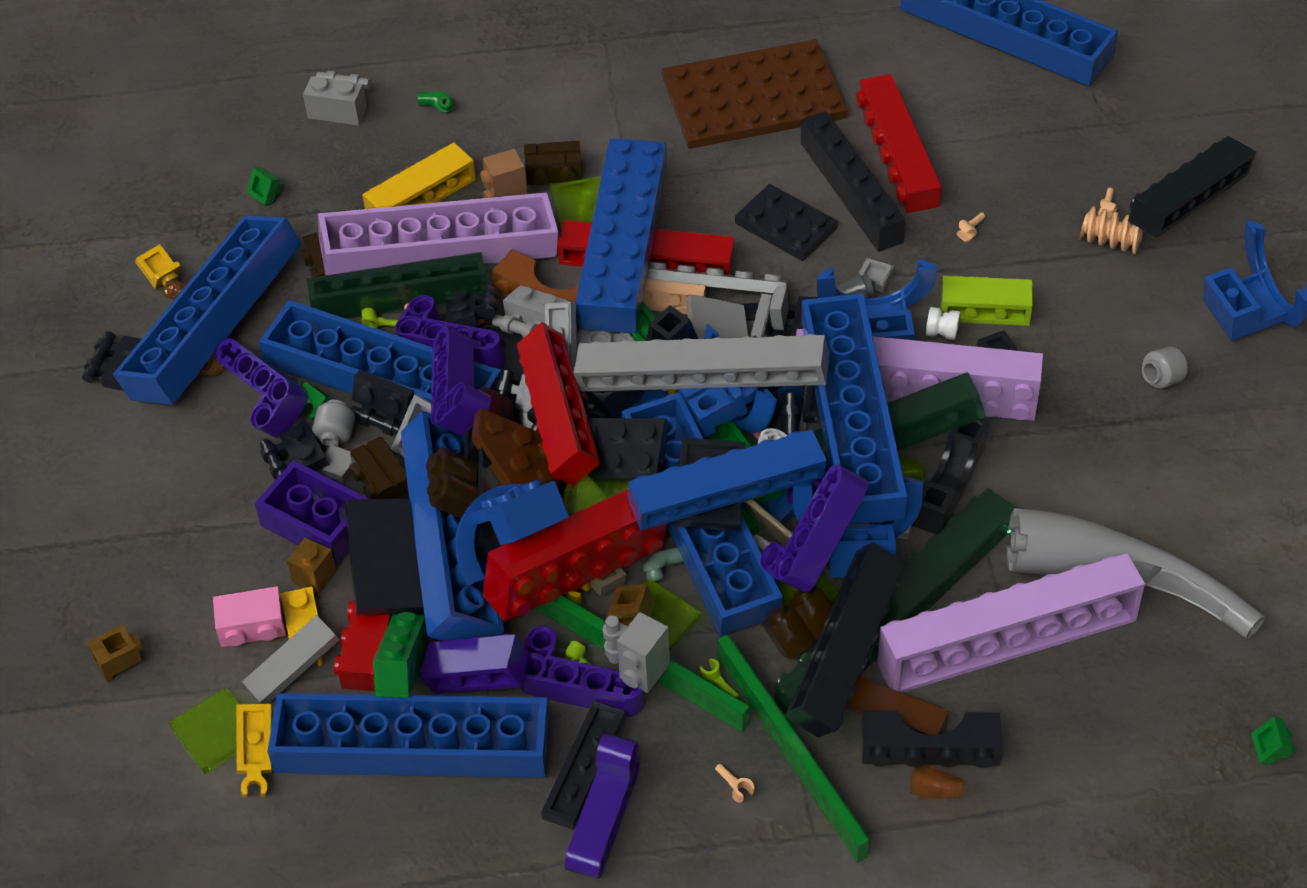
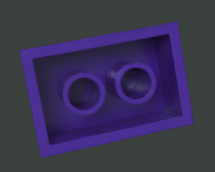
(307, 506)

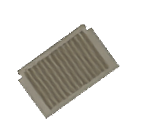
(775, 528)

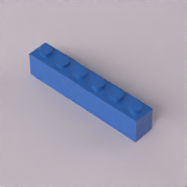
(726, 479)

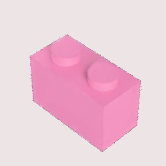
(249, 616)

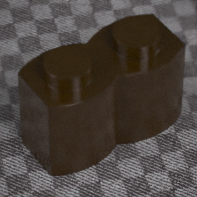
(451, 481)
(798, 623)

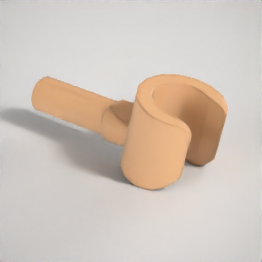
(1107, 204)
(967, 228)
(736, 783)

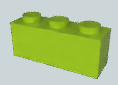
(988, 299)

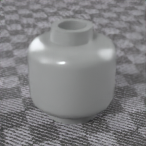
(1164, 367)
(333, 423)

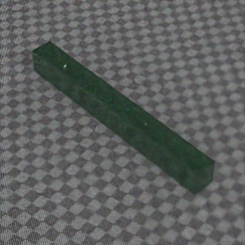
(930, 572)

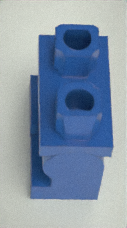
(717, 405)

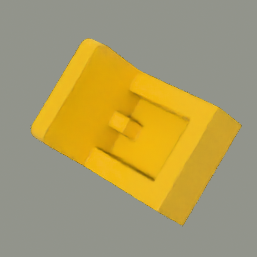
(158, 266)

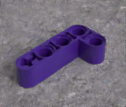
(422, 323)
(452, 383)
(281, 396)
(817, 531)
(581, 678)
(605, 806)

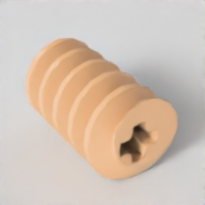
(1111, 229)

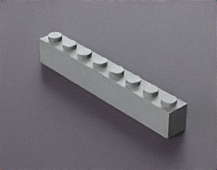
(702, 363)

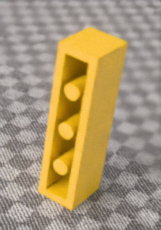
(425, 181)

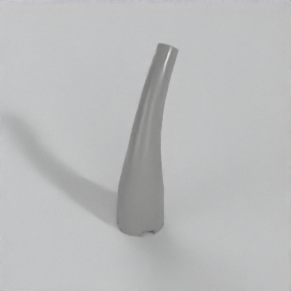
(1057, 542)

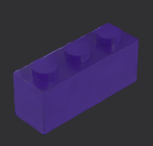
(474, 664)

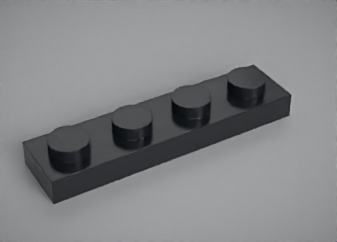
(580, 768)

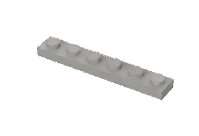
(716, 278)

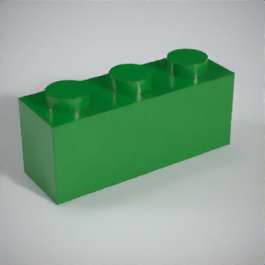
(400, 655)

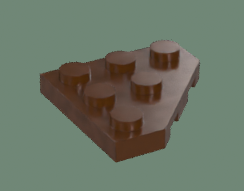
(512, 448)

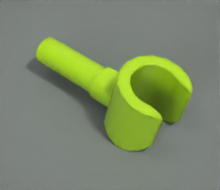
(370, 319)
(576, 652)
(715, 677)

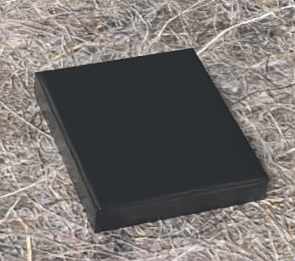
(750, 310)

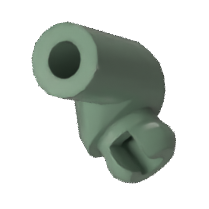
(659, 560)

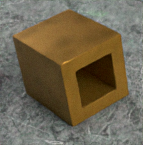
(311, 565)

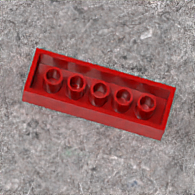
(567, 556)

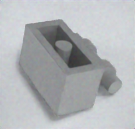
(336, 97)
(524, 310)
(638, 649)

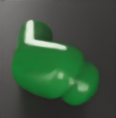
(438, 99)

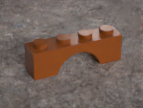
(519, 270)

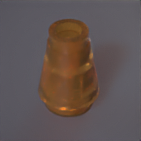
(934, 784)

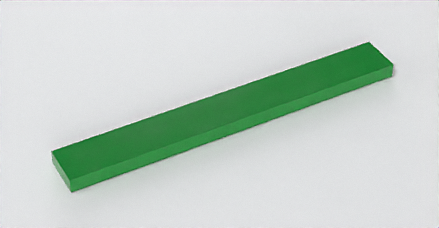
(675, 677)
(793, 749)

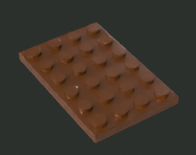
(752, 93)

